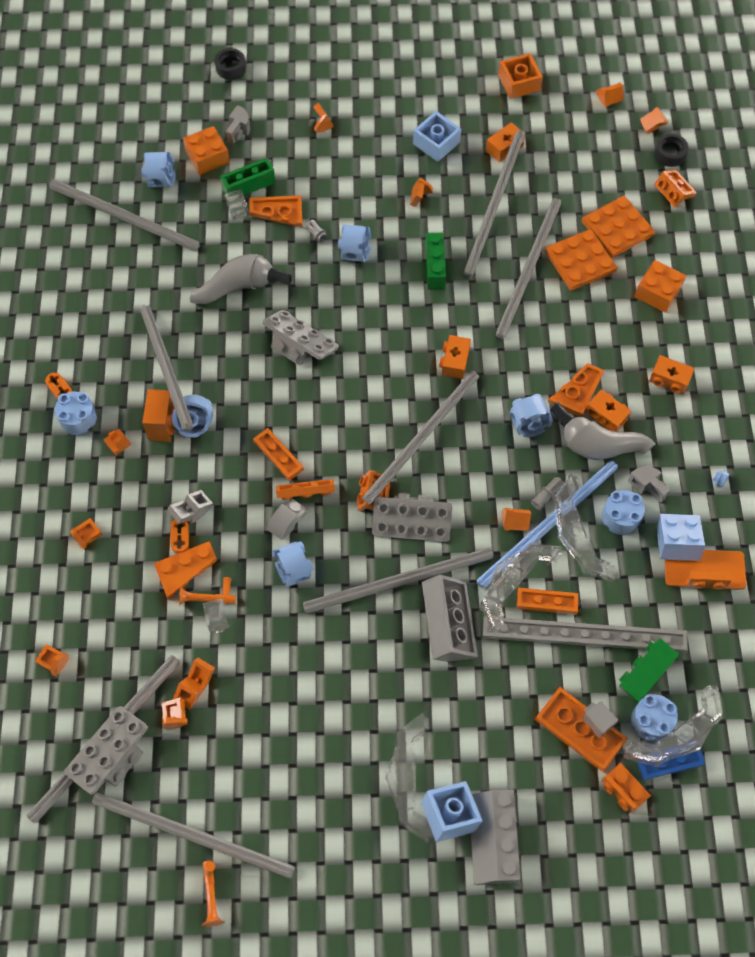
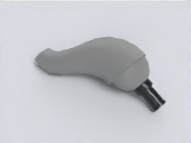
(239, 273)
(596, 442)

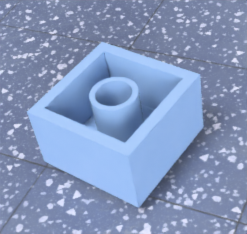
(436, 136)
(680, 537)
(451, 811)

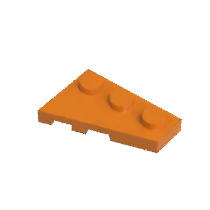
(278, 209)
(579, 390)
(183, 567)

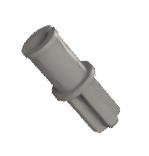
(547, 493)

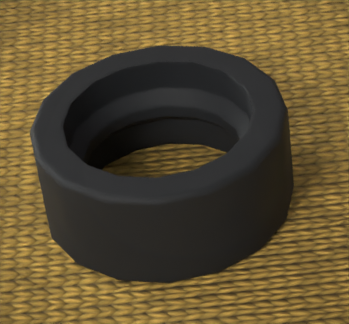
(230, 54)
(673, 140)

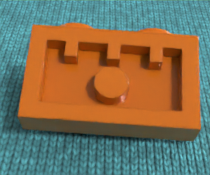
(674, 187)
(366, 483)
(625, 788)

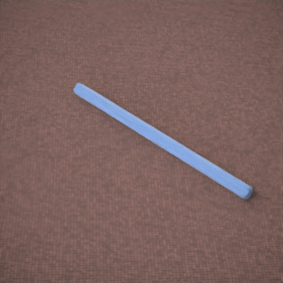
(548, 523)

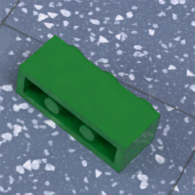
(249, 178)
(435, 261)
(648, 669)

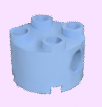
(159, 169)
(354, 243)
(75, 412)
(200, 413)
(530, 415)
(623, 512)
(292, 563)
(654, 717)

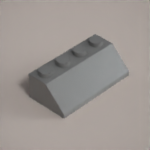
(449, 619)
(495, 840)

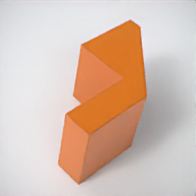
(195, 683)

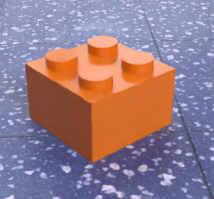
(520, 76)
(206, 150)
(660, 286)
(158, 416)

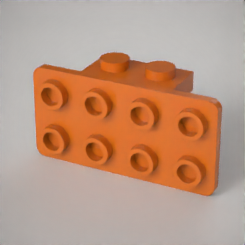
(714, 570)

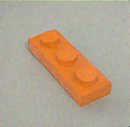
(278, 454)
(305, 489)
(547, 601)

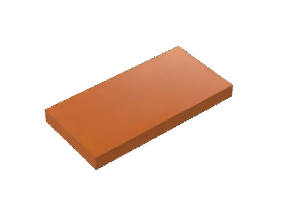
(564, 719)

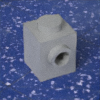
(599, 718)

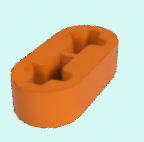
(56, 390)
(175, 536)

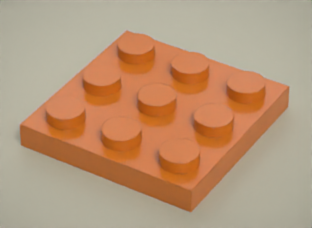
(618, 226)
(580, 259)

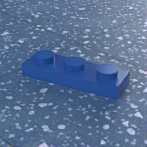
(672, 766)

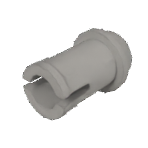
(318, 233)

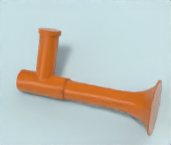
(227, 598)
(212, 917)

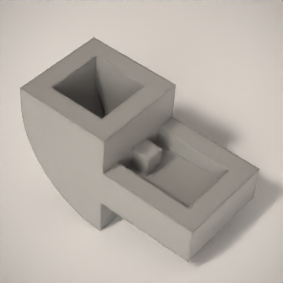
(238, 124)
(647, 479)
(191, 508)
(285, 518)

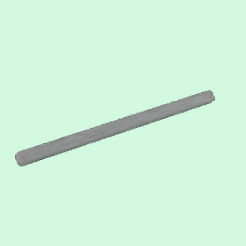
(494, 203)
(124, 215)
(528, 269)
(166, 368)
(420, 437)
(397, 580)
(132, 706)
(193, 835)

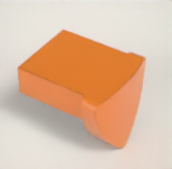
(611, 94)
(653, 120)
(324, 122)
(421, 187)
(515, 519)
(85, 533)
(52, 659)
(174, 714)

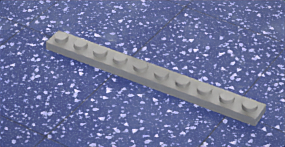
(585, 634)

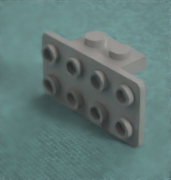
(297, 339)
(412, 518)
(108, 752)

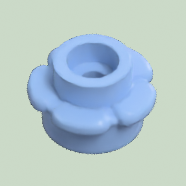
(721, 478)

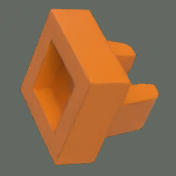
(117, 441)

